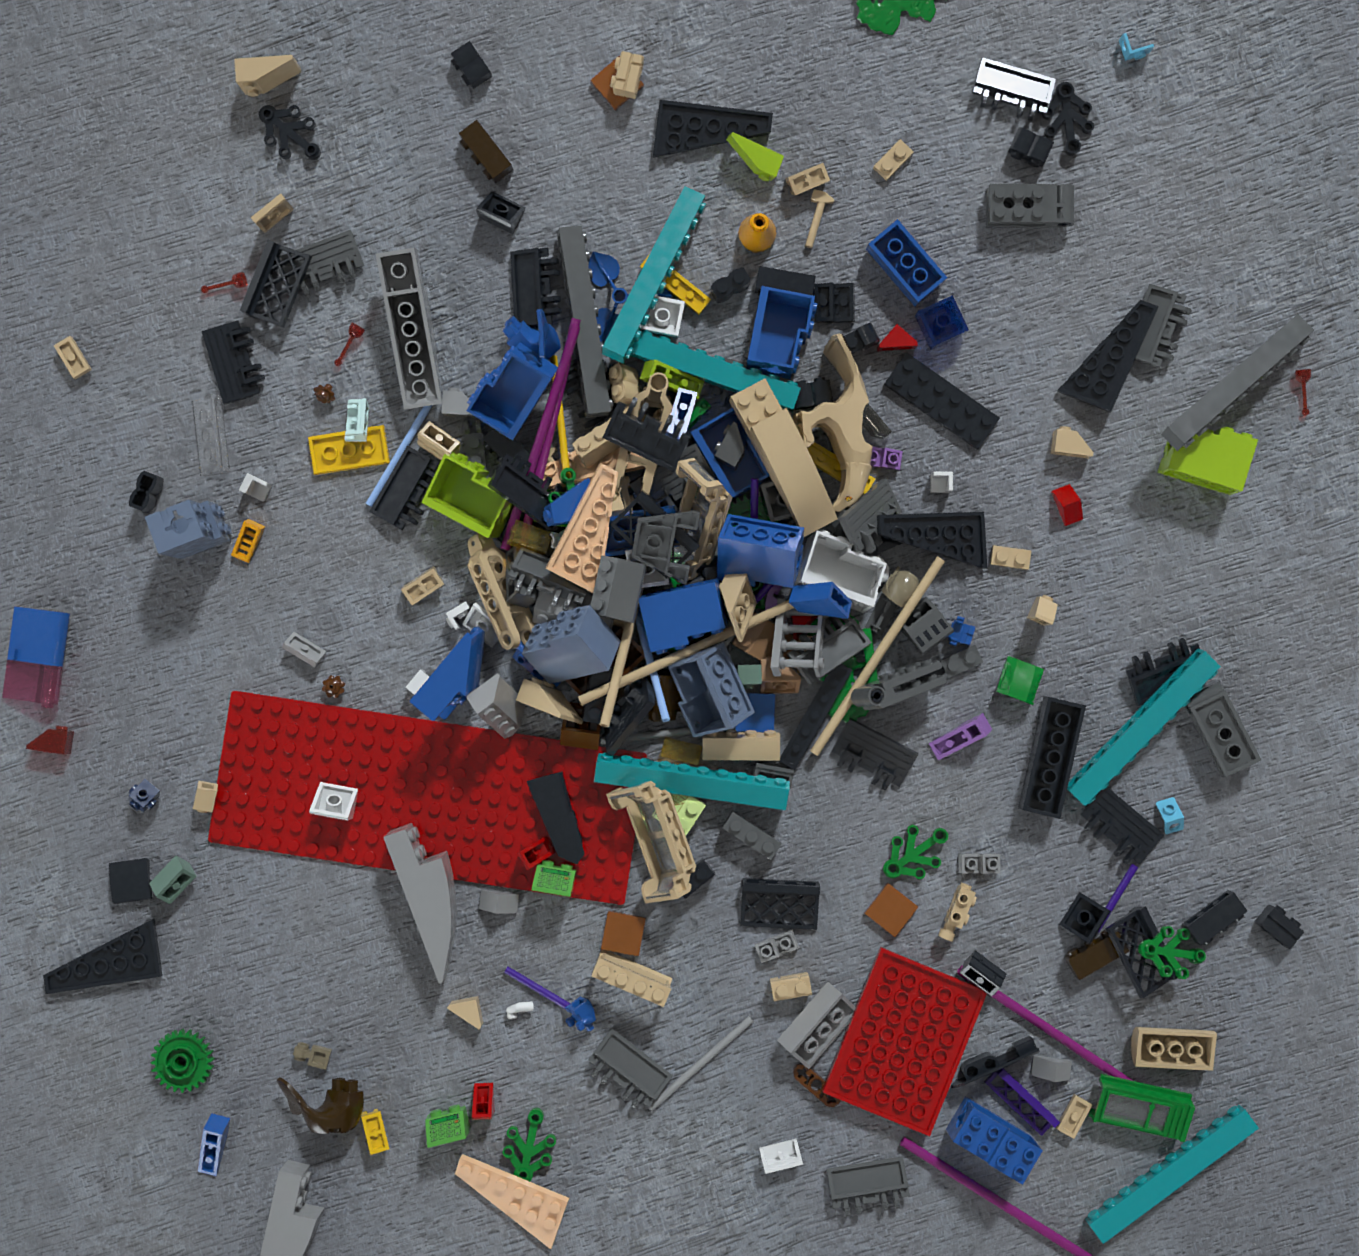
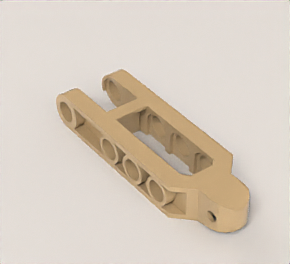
(655, 392)
(506, 617)

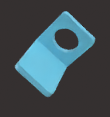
(1128, 53)
(1171, 815)

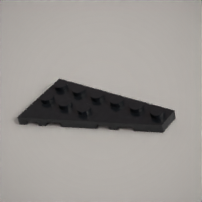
(1108, 366)
(951, 535)

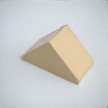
(469, 1010)

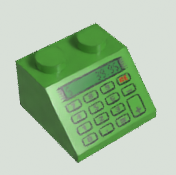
(554, 878)
(447, 1125)

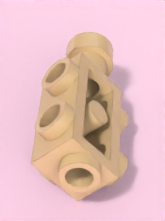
(961, 908)

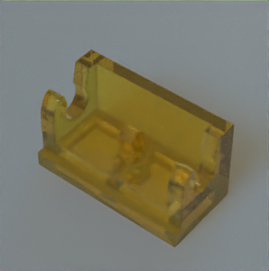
(529, 537)
(681, 751)

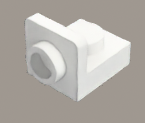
(460, 611)

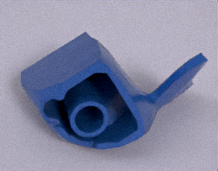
(542, 341)

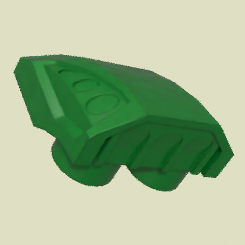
(1019, 680)

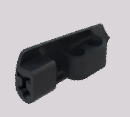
(557, 814)
(1021, 1050)

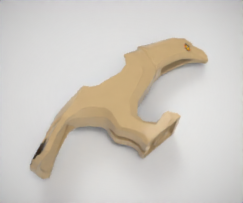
(842, 424)

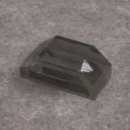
(874, 424)

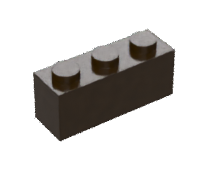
(485, 152)
(1093, 956)

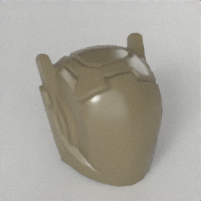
(900, 586)

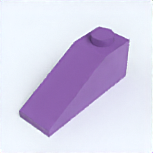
(961, 736)

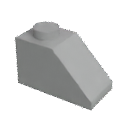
(455, 404)

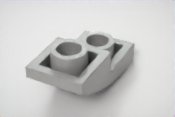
(979, 863)
(776, 946)

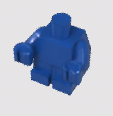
(962, 632)
(582, 1013)

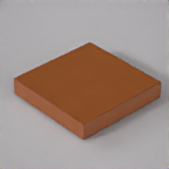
(602, 84)
(891, 909)
(623, 933)

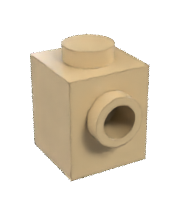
(205, 797)

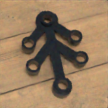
(1068, 115)
(287, 129)

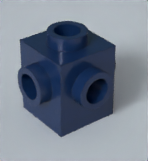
(143, 796)

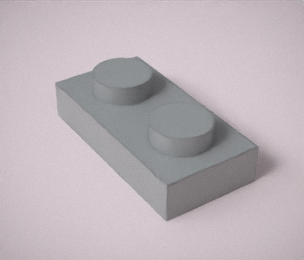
(304, 649)

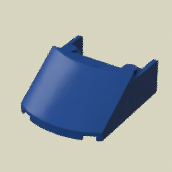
(453, 678)

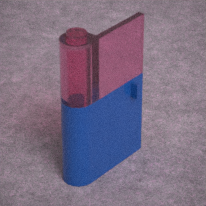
(36, 656)

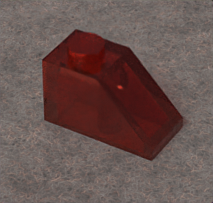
(54, 740)

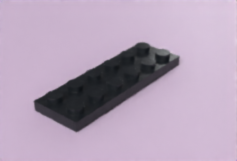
(941, 401)

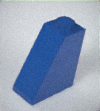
(563, 508)
(820, 599)

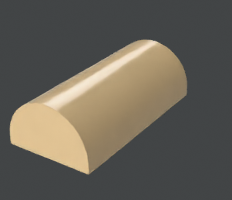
(1173, 1048)

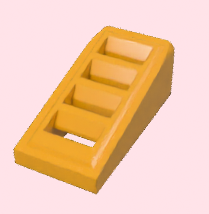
(241, 537)

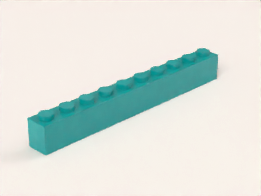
(653, 275)
(712, 369)
(1142, 726)
(693, 781)
(1171, 1173)

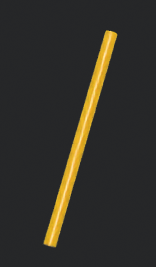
(561, 430)

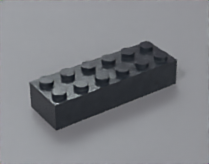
(1051, 757)

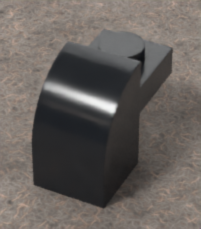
(862, 338)

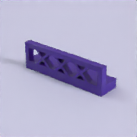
(1029, 1098)

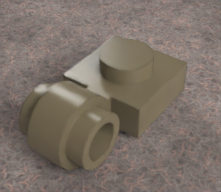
(318, 1056)

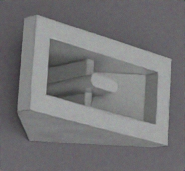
(499, 902)
(1051, 1068)

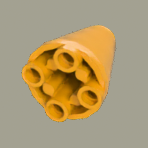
(757, 232)

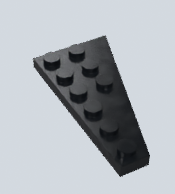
(698, 126)
(118, 961)

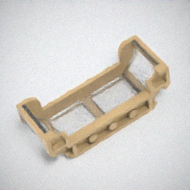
(713, 502)
(659, 838)

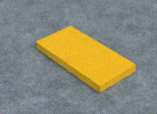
(334, 454)

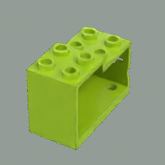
(1212, 461)
(463, 495)

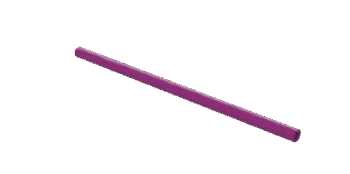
(546, 419)
(542, 462)
(1055, 1033)
(993, 1198)

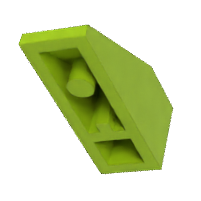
(758, 158)
(676, 378)

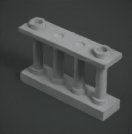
(781, 645)

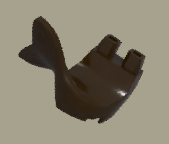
(670, 694)
(337, 1113)

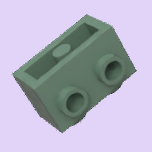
(749, 675)
(172, 879)

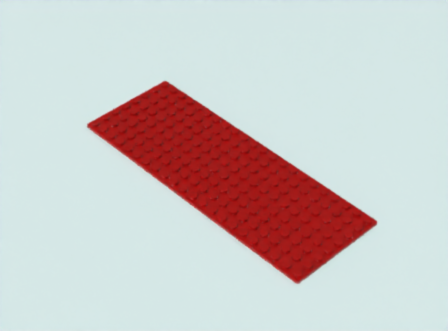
(447, 779)

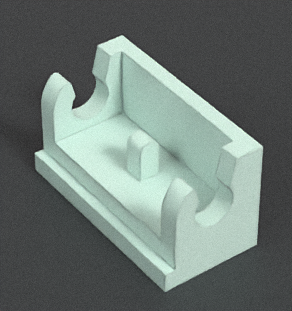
(357, 420)

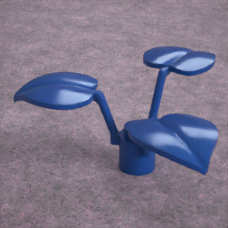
(604, 270)

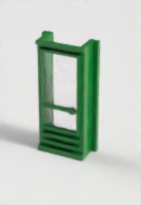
(1143, 1107)

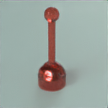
(238, 280)
(355, 332)
(1303, 377)

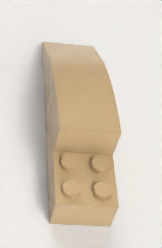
(784, 456)

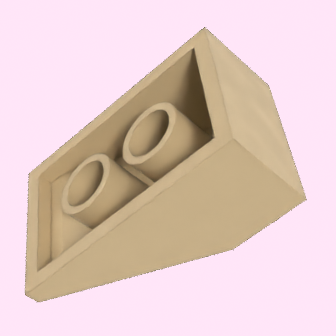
(263, 74)
(738, 601)
(547, 699)

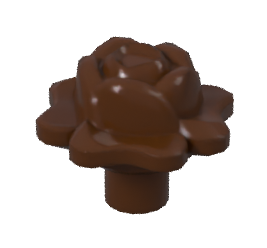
(324, 394)
(333, 686)

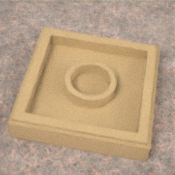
(272, 213)

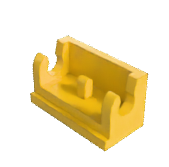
(375, 1131)

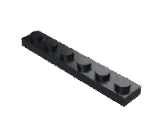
(814, 716)

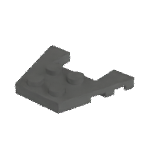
(655, 541)

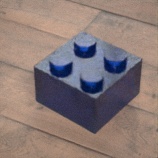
(941, 322)

